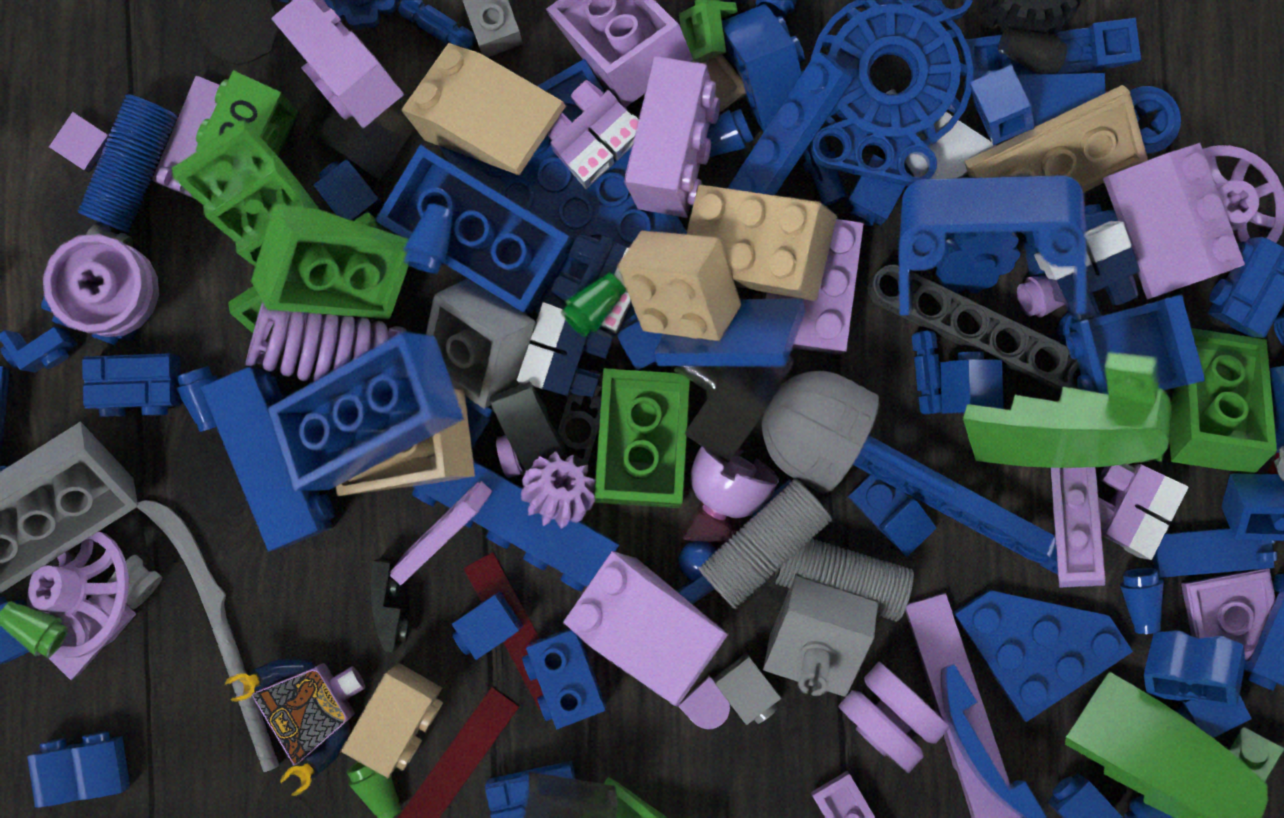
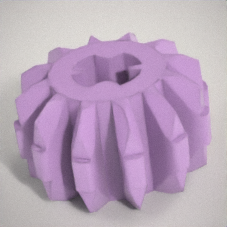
(558, 490)

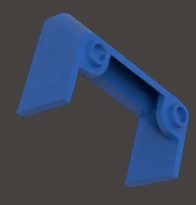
(993, 205)

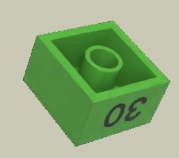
(258, 105)

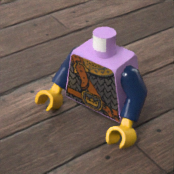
(304, 710)

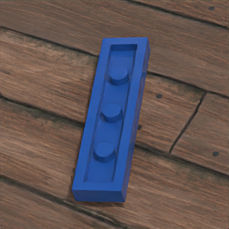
(793, 127)

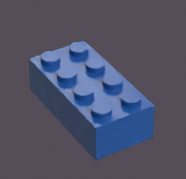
(489, 234)
(365, 412)
(245, 425)

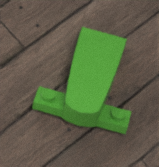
(238, 185)
(1083, 426)
(1172, 758)

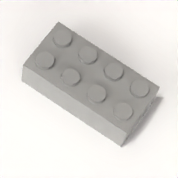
(58, 501)

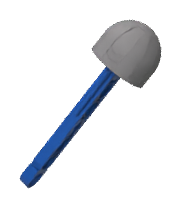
(822, 429)

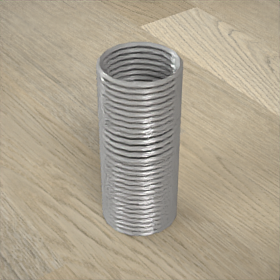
(765, 542)
(851, 573)

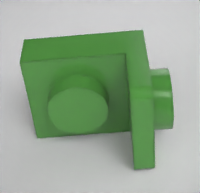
(704, 29)

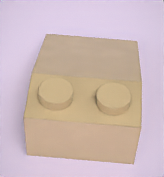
(481, 109)
(433, 460)

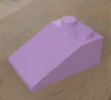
(620, 40)
(645, 627)

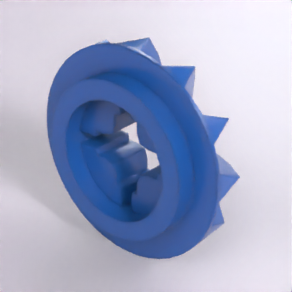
(1165, 123)

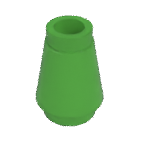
(33, 629)
(374, 790)

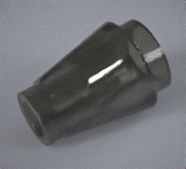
(1034, 50)

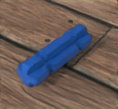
(436, 23)
(927, 371)

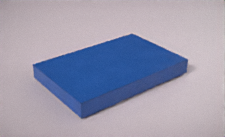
(757, 336)

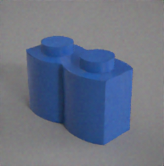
(1195, 668)
(78, 771)

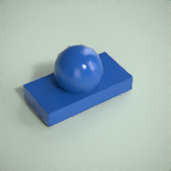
(689, 560)

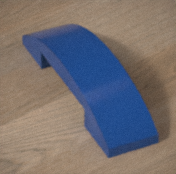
(1088, 49)
(956, 699)

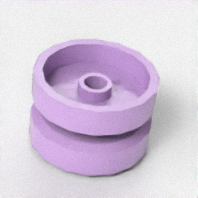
(76, 292)
(893, 717)

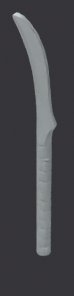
(213, 602)

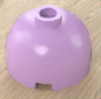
(732, 487)

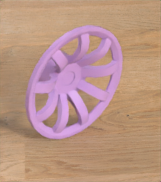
(1241, 198)
(64, 590)

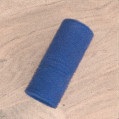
(120, 177)

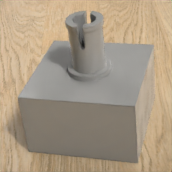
(479, 339)
(820, 637)

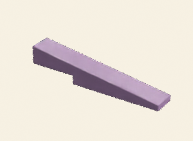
(938, 647)

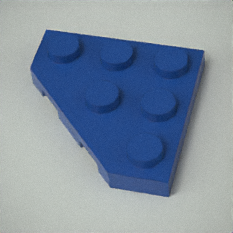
(1039, 646)

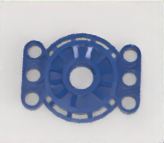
(894, 120)

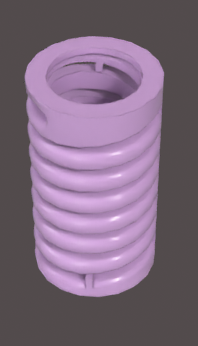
(313, 333)

